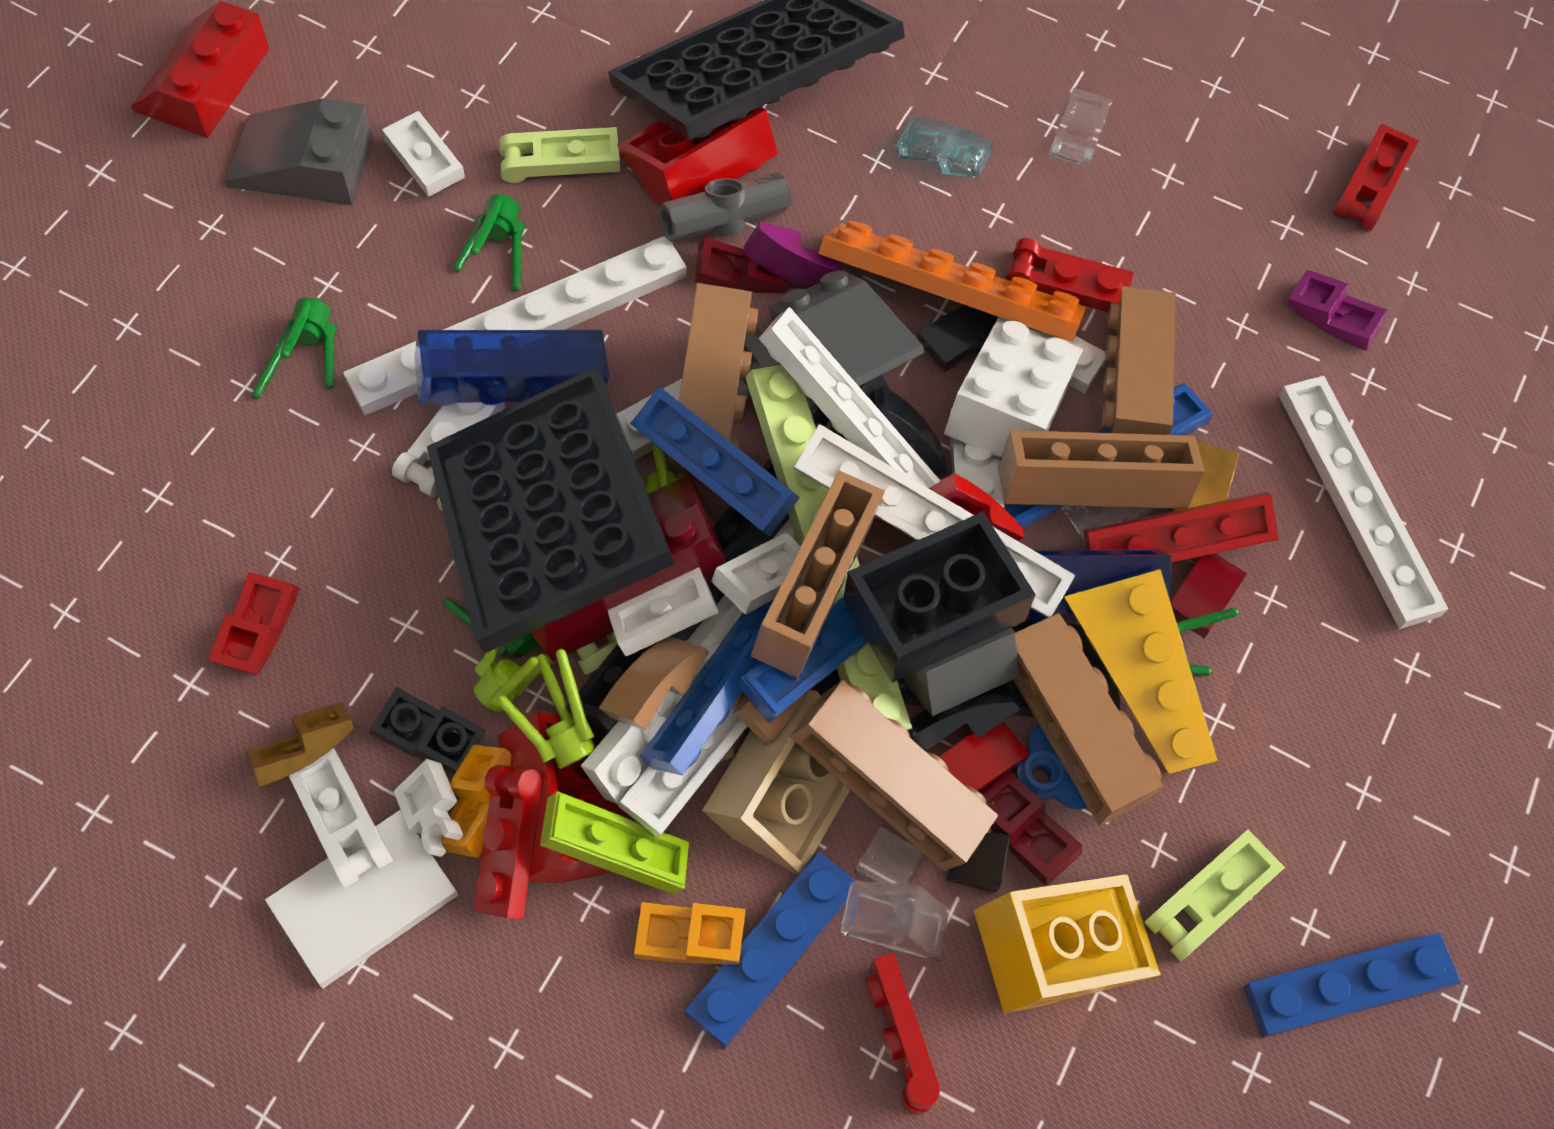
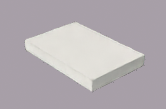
(344, 926)

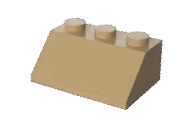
(777, 797)

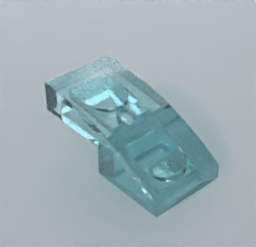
(952, 147)

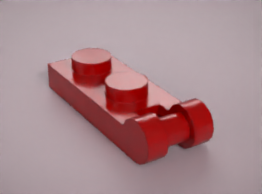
(1376, 176)
(1089, 281)
(508, 841)
(903, 1036)

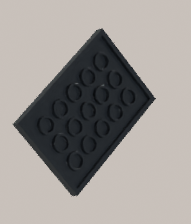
(752, 60)
(545, 510)

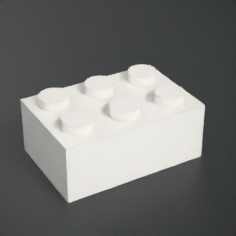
(1012, 386)

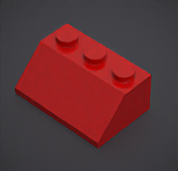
(205, 69)
(681, 167)
(548, 864)

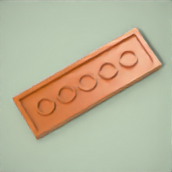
(941, 276)

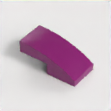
(781, 254)
(1328, 307)

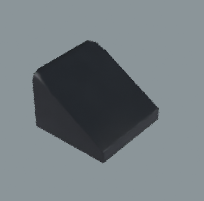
(985, 866)

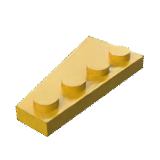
(1144, 654)

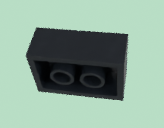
(937, 596)

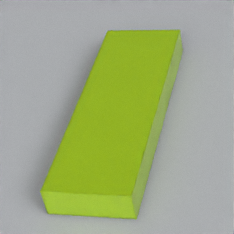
(614, 843)

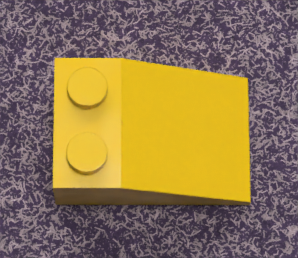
(1065, 942)

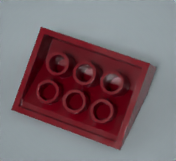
(691, 545)

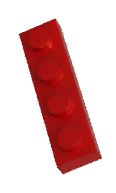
(1194, 530)

